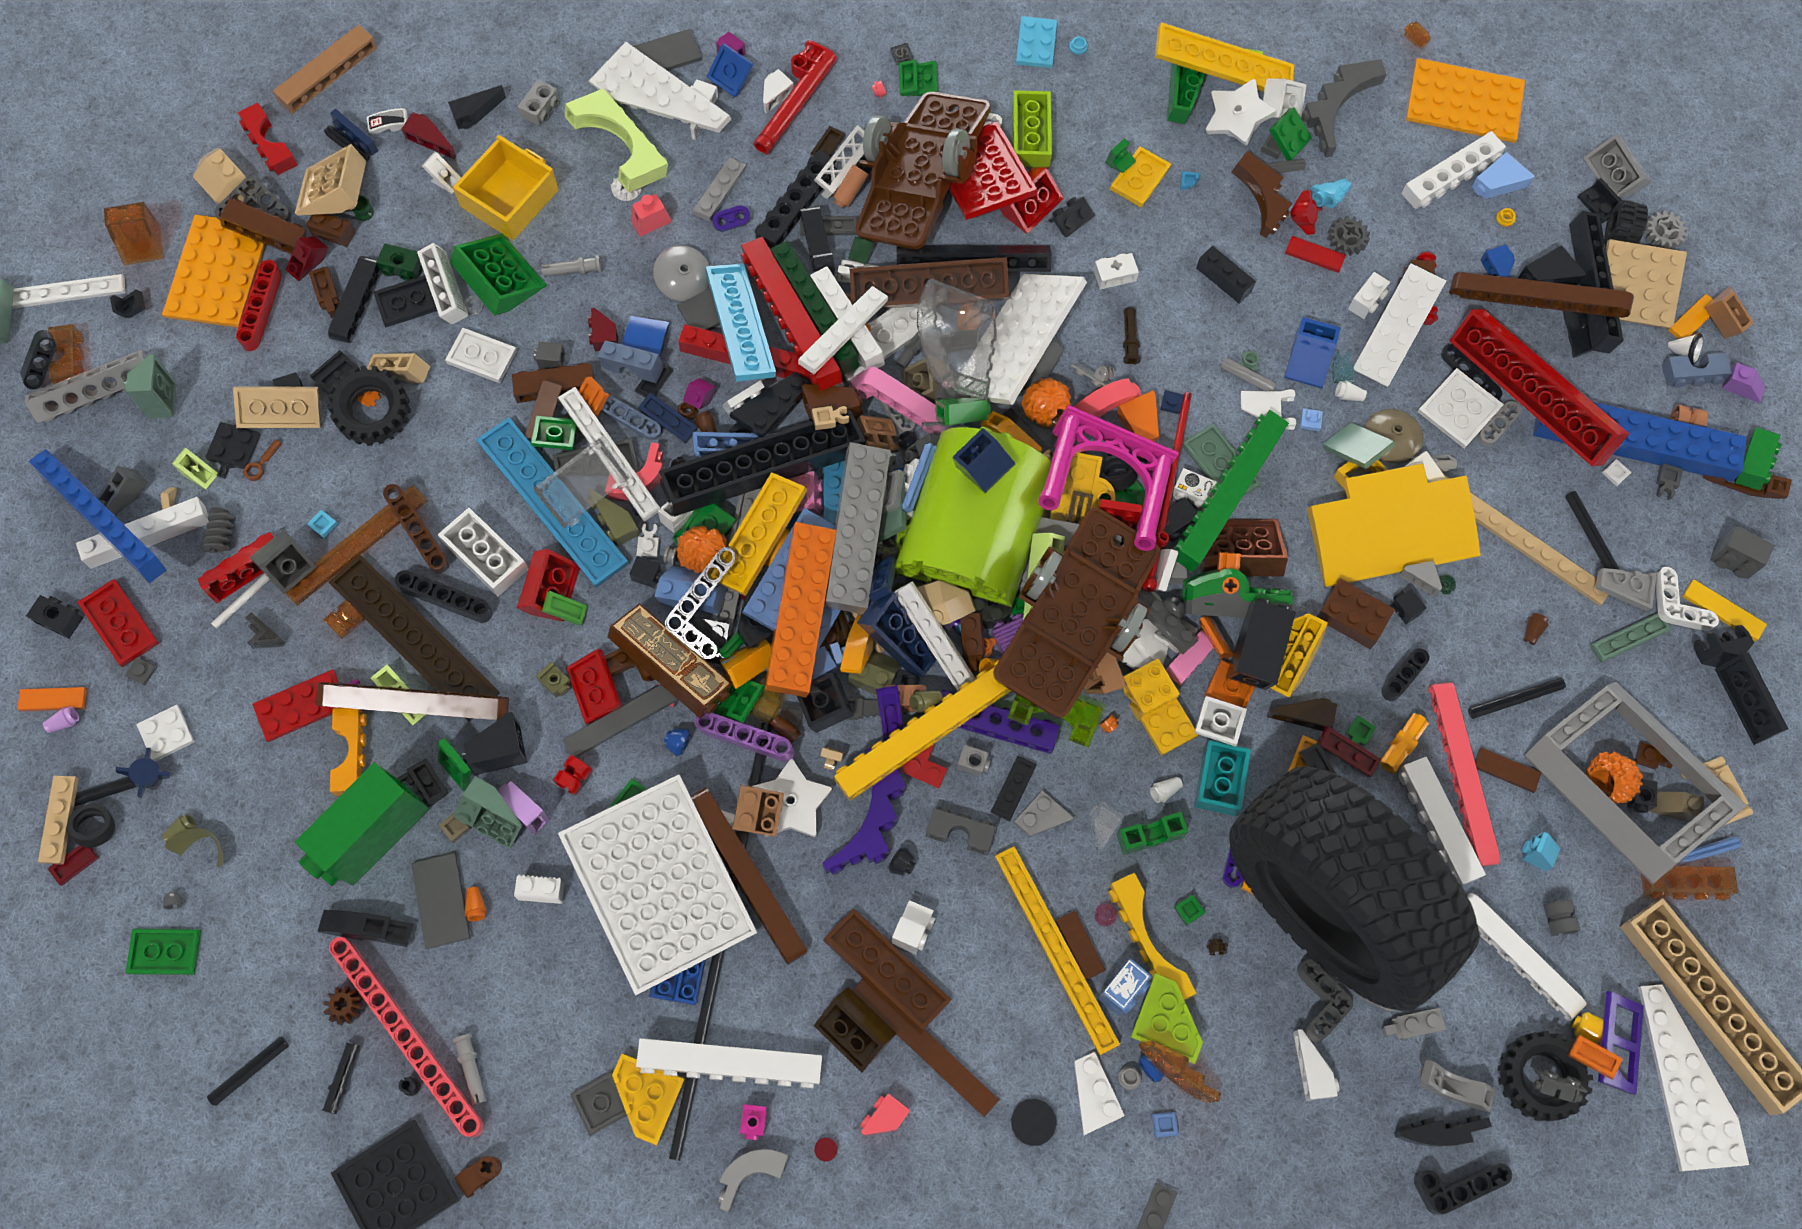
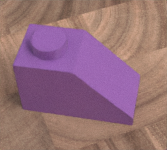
(1745, 382)

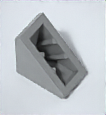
(1423, 576)

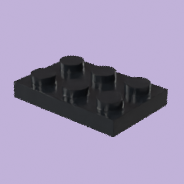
(405, 301)

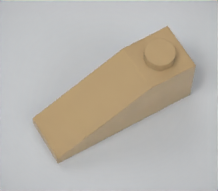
(405, 367)

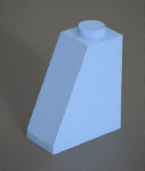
(1502, 177)

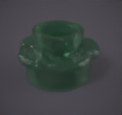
(1451, 584)

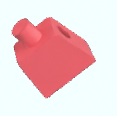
(649, 215)

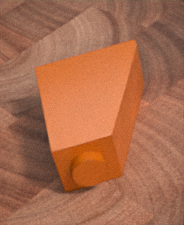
(1140, 416)

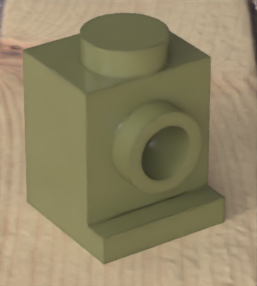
(556, 688)

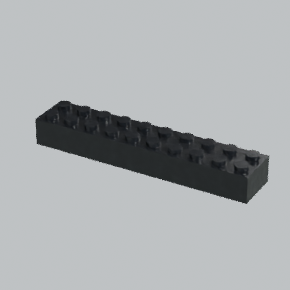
(751, 463)

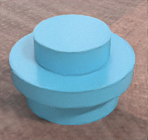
(1078, 45)

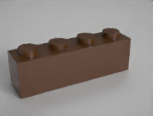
(261, 226)
(527, 384)

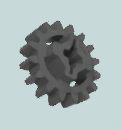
(1351, 235)

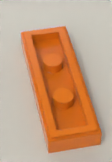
(51, 699)

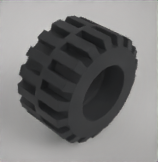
(1626, 222)

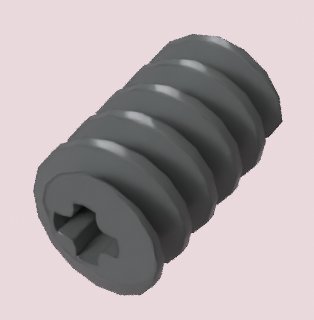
(217, 530)

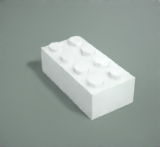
(483, 552)

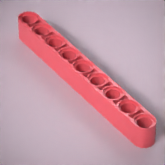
(1464, 772)

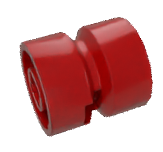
(572, 774)

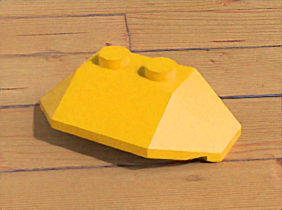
(1301, 649)

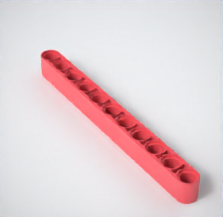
(415, 1041)

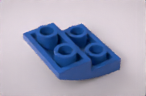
(646, 334)
(681, 987)

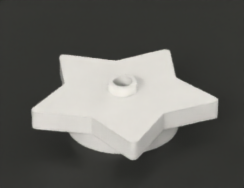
(1239, 112)
(807, 795)

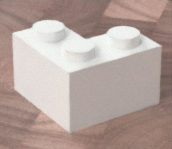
(912, 927)

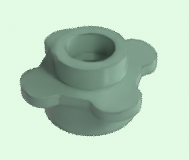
(1253, 357)

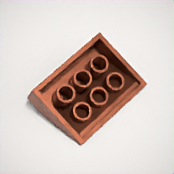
(1259, 546)

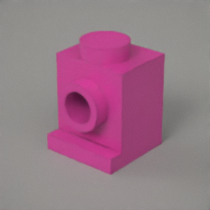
(759, 1114)

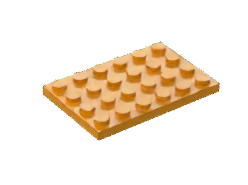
(1465, 100)
(213, 274)

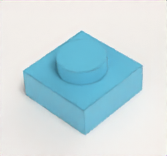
(322, 524)

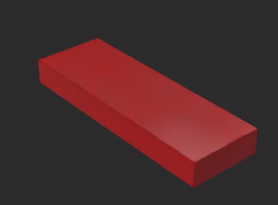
(1315, 254)

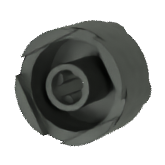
(992, 615)

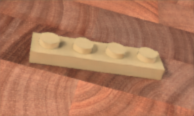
(59, 810)

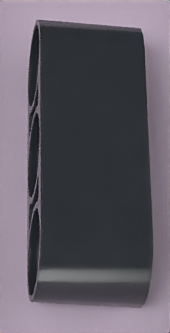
(40, 368)
(1411, 668)

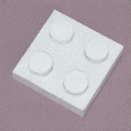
(165, 733)

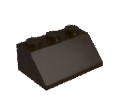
(854, 1029)

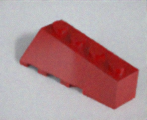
(233, 571)

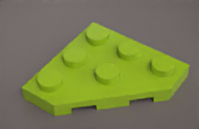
(1167, 1019)

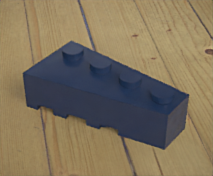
(894, 632)

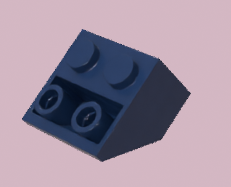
(983, 460)

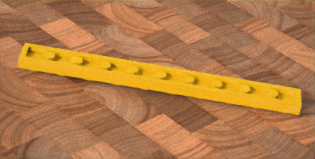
(1057, 951)

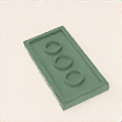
(1212, 454)

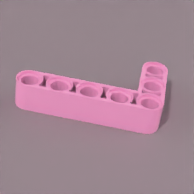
(894, 394)

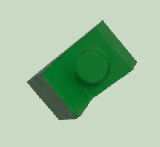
(1120, 158)

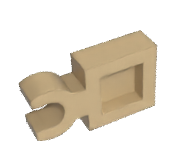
(826, 418)

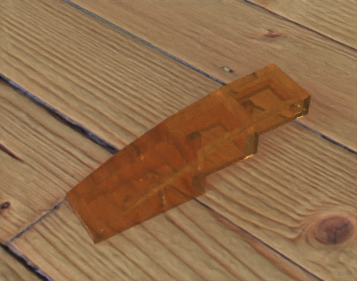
(1175, 1068)

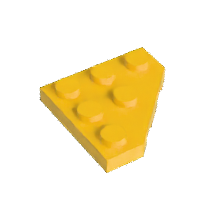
(646, 1098)

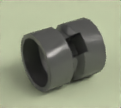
(1561, 917)

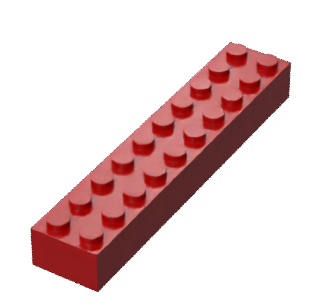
(1539, 387)

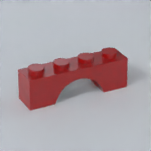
(277, 154)

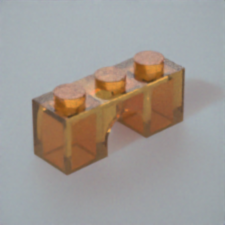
(67, 341)

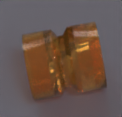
(343, 619)

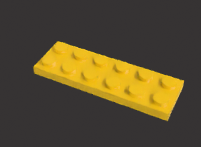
(761, 531)

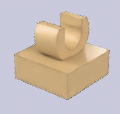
(832, 756)

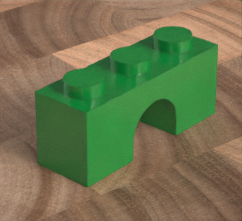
(1162, 831)

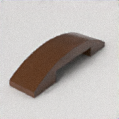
(1776, 488)

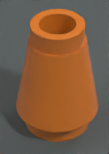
(474, 907)

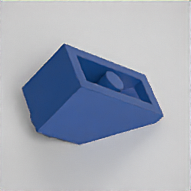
(1498, 261)

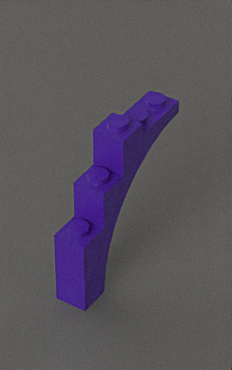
(869, 839)

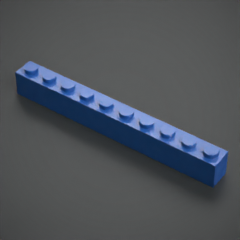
(98, 516)

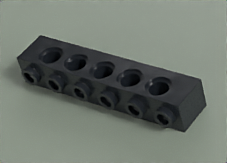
(785, 203)

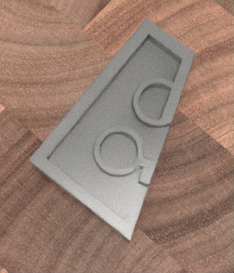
(1629, 587)

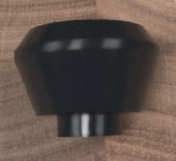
(902, 862)

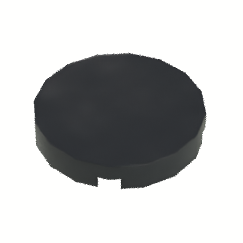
(1033, 1122)

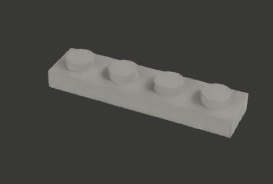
(719, 189)

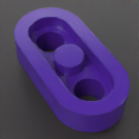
(730, 217)

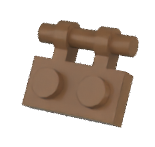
(878, 428)

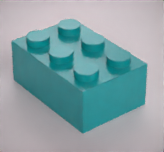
(1222, 778)

